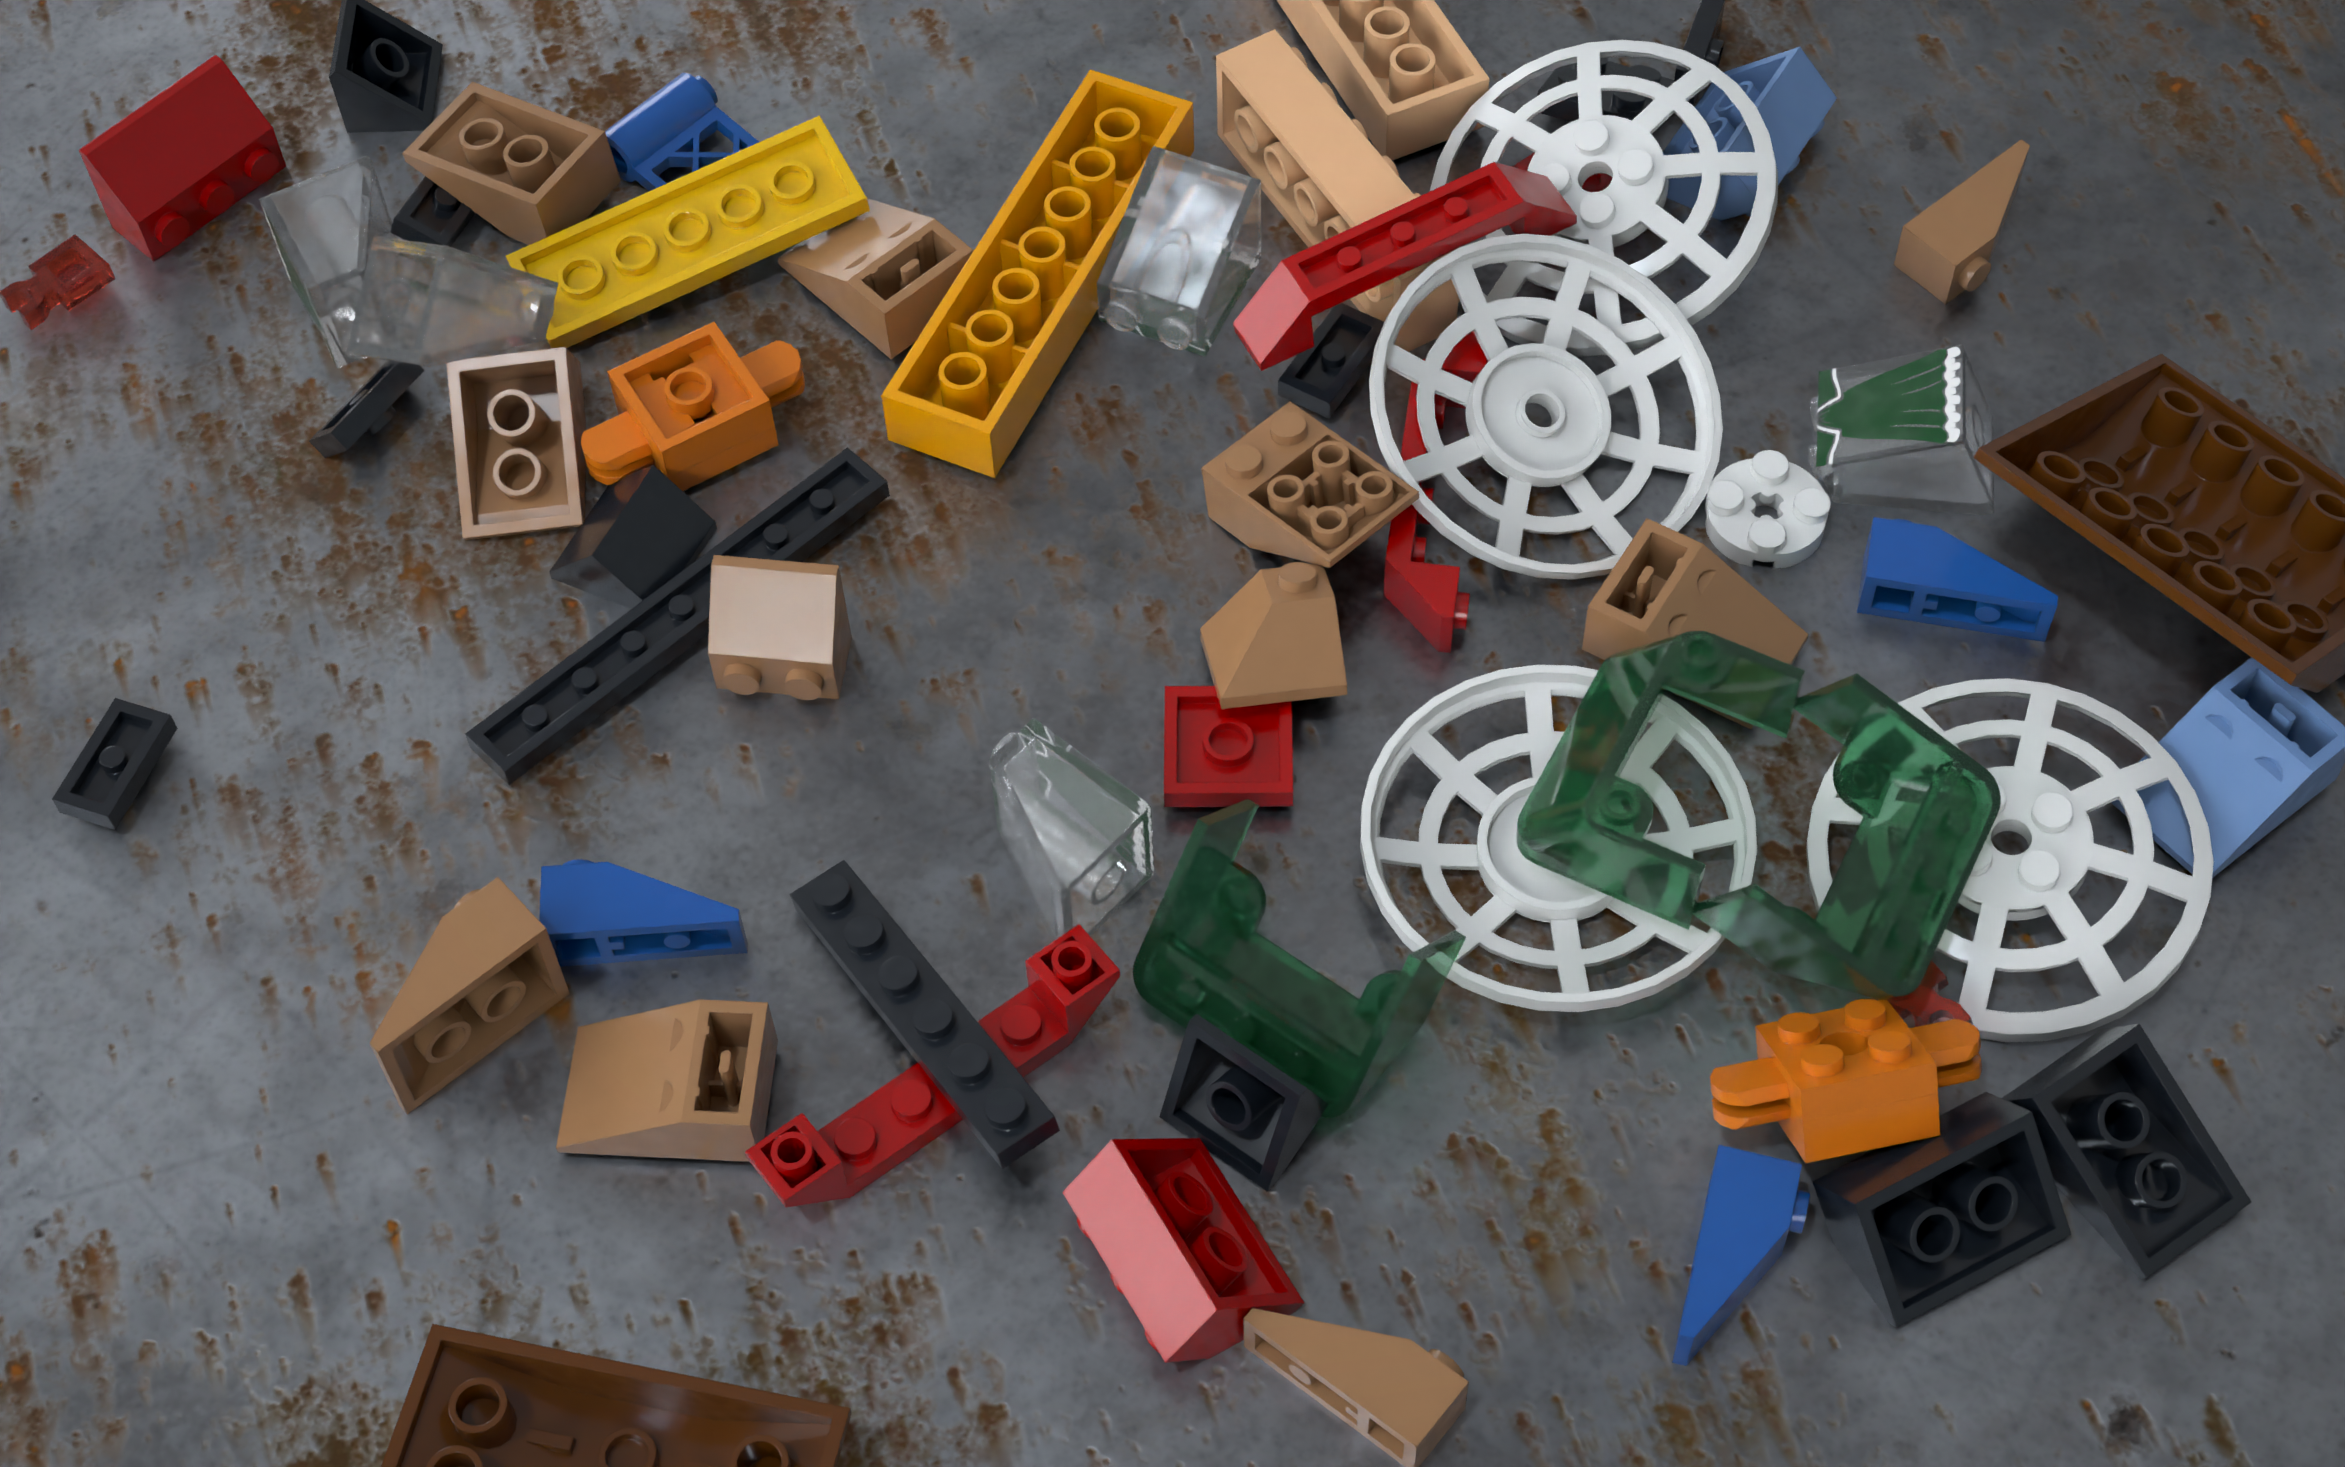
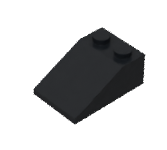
(2130, 1148)

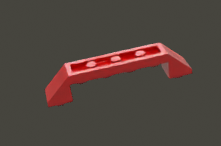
(1279, 315)
(1422, 590)
(909, 1112)

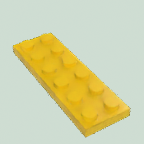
(693, 231)

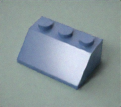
(1793, 107)

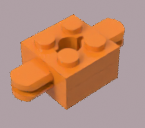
(687, 381)
(1847, 1078)

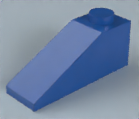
(1941, 581)
(623, 916)
(1740, 1237)

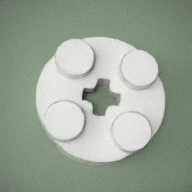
(1772, 483)

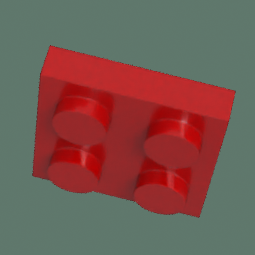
(1225, 753)

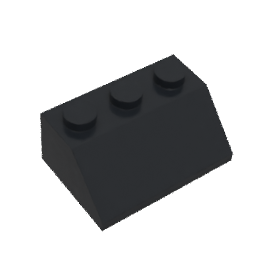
(1944, 1208)

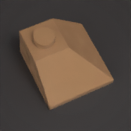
(1277, 640)

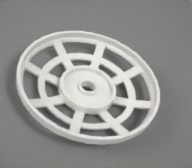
(1638, 183)
(1560, 384)
(2055, 863)
(1513, 879)

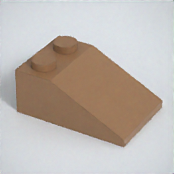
(516, 163)
(518, 442)
(467, 994)

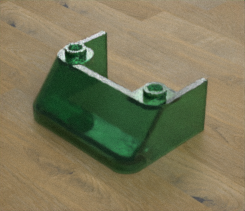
(1595, 823)
(1907, 863)
(1214, 964)

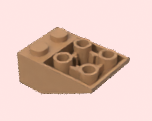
(881, 272)
(1301, 490)
(1680, 586)
(672, 1082)

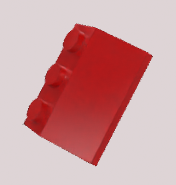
(182, 159)
(1178, 1244)

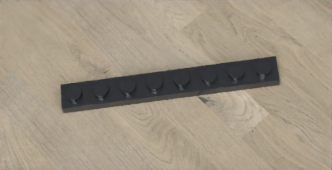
(668, 620)

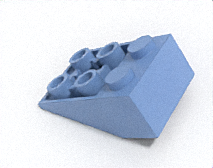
(2252, 758)

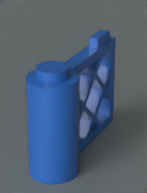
(668, 127)

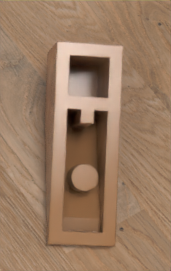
(1956, 236)
(1366, 1378)

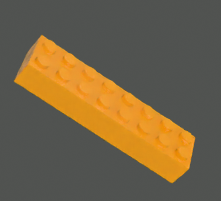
(1031, 279)

